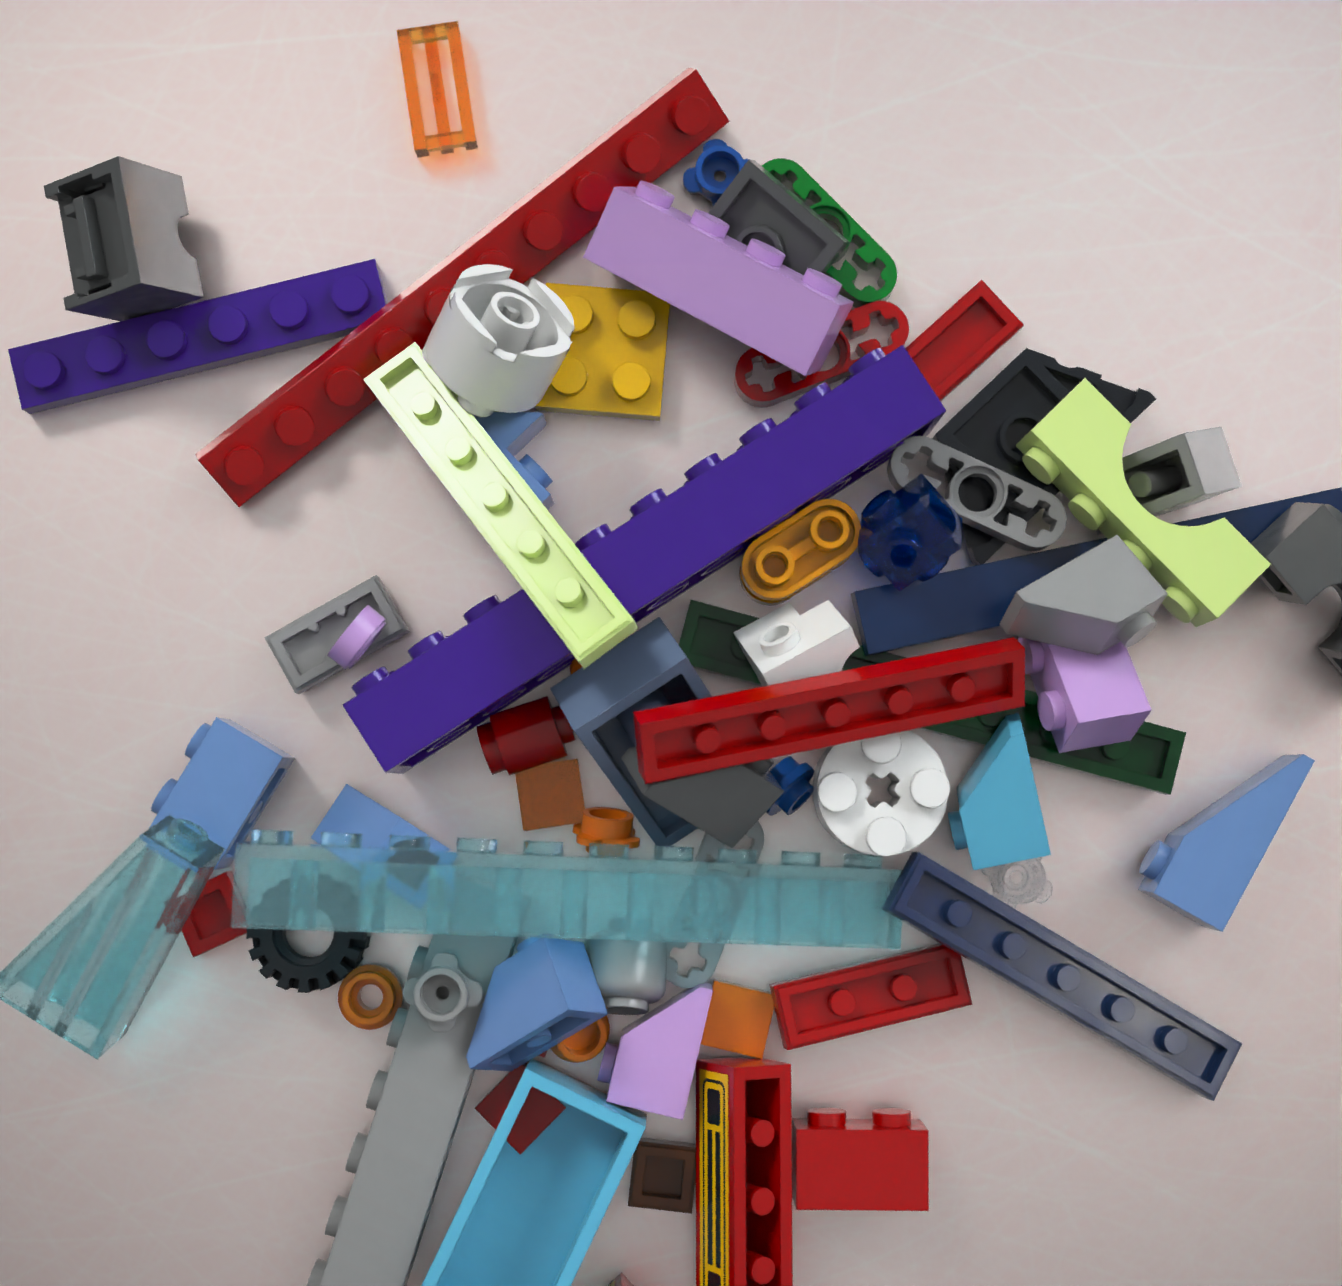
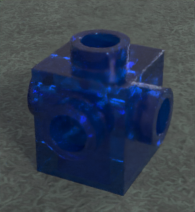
(909, 533)

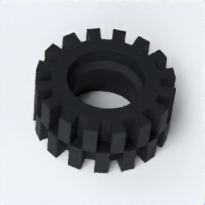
(305, 972)

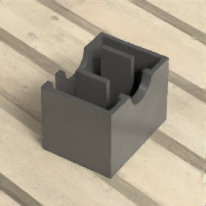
(125, 240)

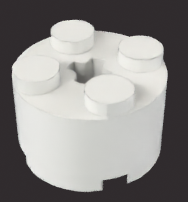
(498, 341)
(916, 787)

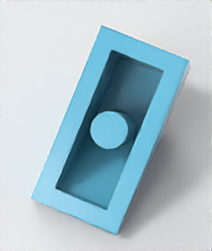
(1000, 803)

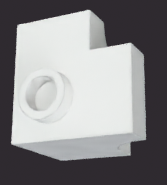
(795, 645)

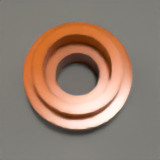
(350, 996)

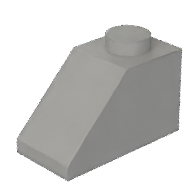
(1181, 471)
(1088, 602)

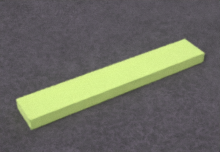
(502, 507)

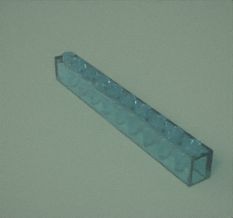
(561, 894)

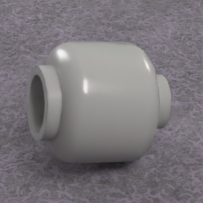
(628, 973)

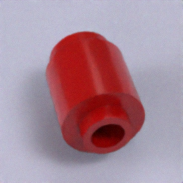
(525, 736)

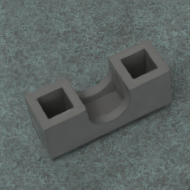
(1305, 560)

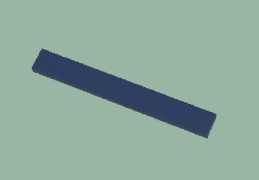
(979, 595)

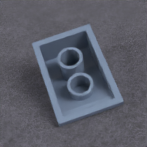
(600, 703)

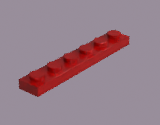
(829, 709)

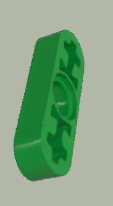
(869, 251)

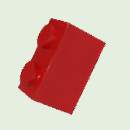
(860, 1161)

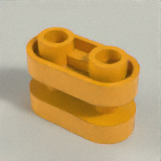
(799, 552)

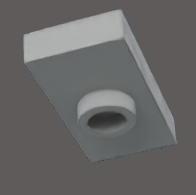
(305, 643)

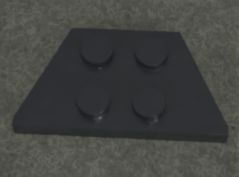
(1002, 417)

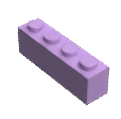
(719, 278)

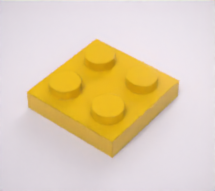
(614, 355)

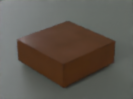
(663, 1175)

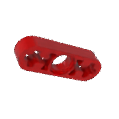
(783, 387)

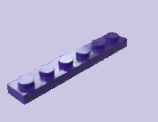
(196, 337)

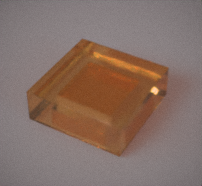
(551, 795)

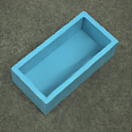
(539, 1210)

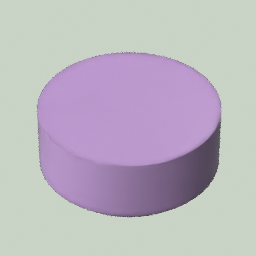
(357, 638)

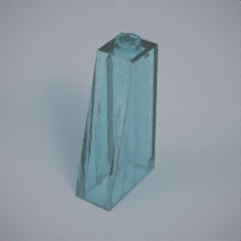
(109, 944)

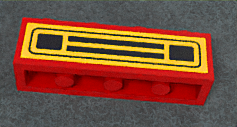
(743, 1172)

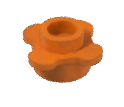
(606, 826)

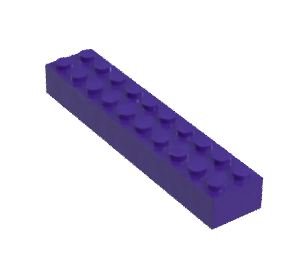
(651, 557)

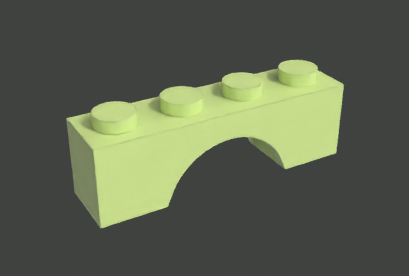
(1082, 454)

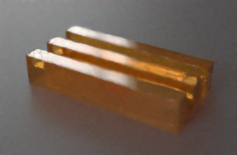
(445, 139)

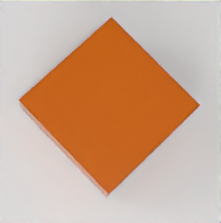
(738, 1019)

